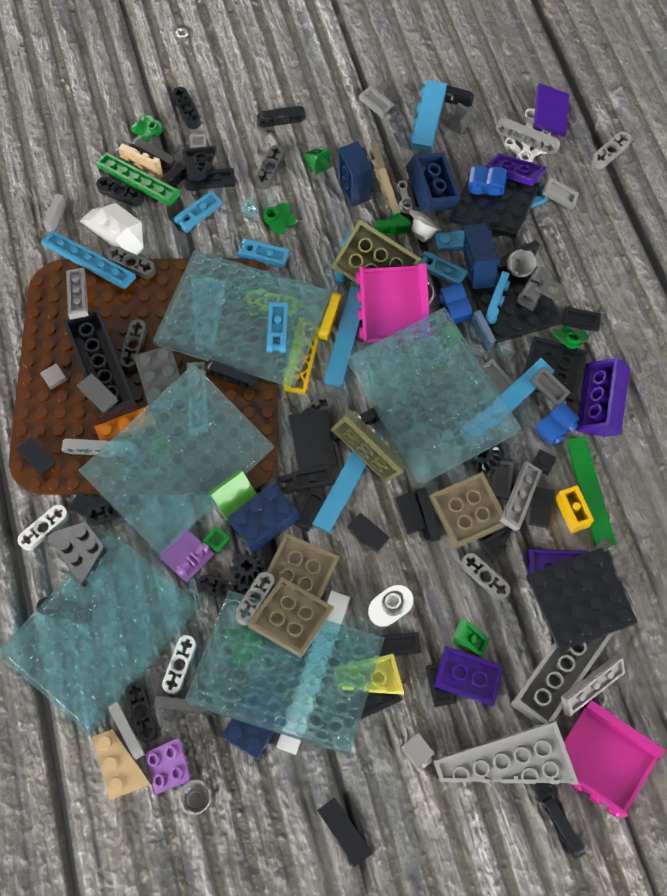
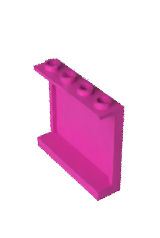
(391, 300)
(609, 758)

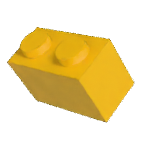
(574, 509)

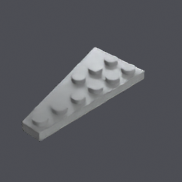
(521, 757)

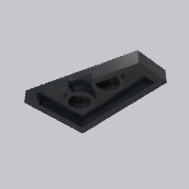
(198, 162)

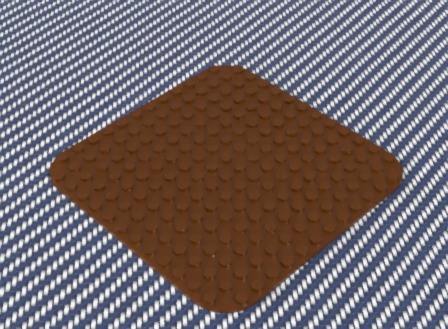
(64, 410)

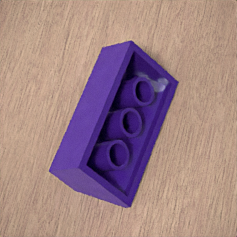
(603, 397)

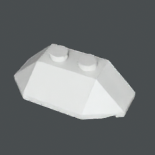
(116, 227)

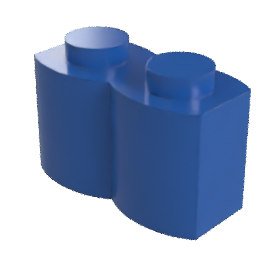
(487, 180)
(456, 303)
(557, 424)

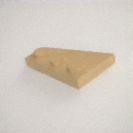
(142, 162)
(118, 766)

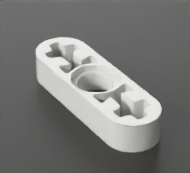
(43, 519)
(168, 676)

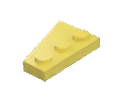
(386, 677)

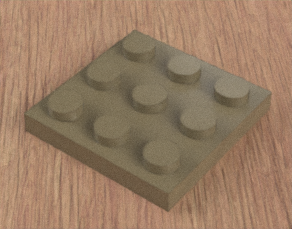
(383, 177)
(468, 510)
(302, 565)
(291, 617)

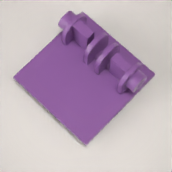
(187, 556)
(167, 766)

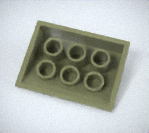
(371, 250)
(369, 446)

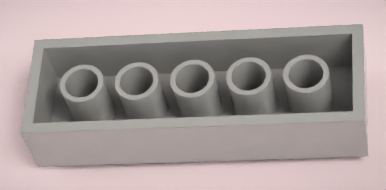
(553, 677)

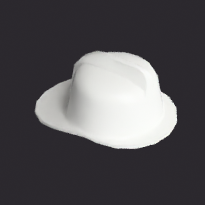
(423, 226)
(390, 605)

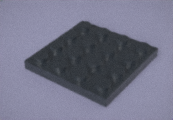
(501, 213)
(514, 318)
(581, 599)

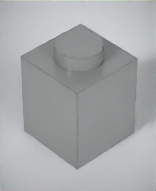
(418, 751)

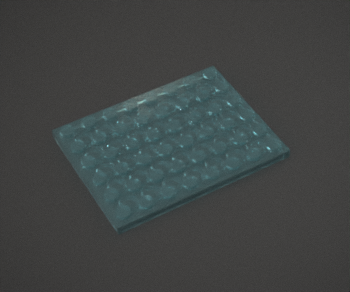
(224, 317)
(433, 396)
(173, 456)
(101, 636)
(271, 688)

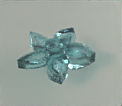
(249, 208)

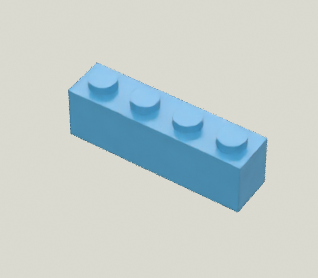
(428, 116)

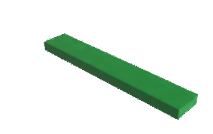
(138, 179)
(590, 489)

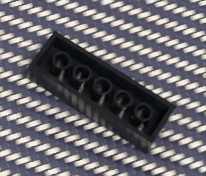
(98, 356)

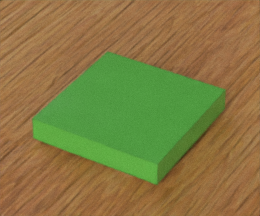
(233, 493)

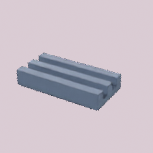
(483, 330)

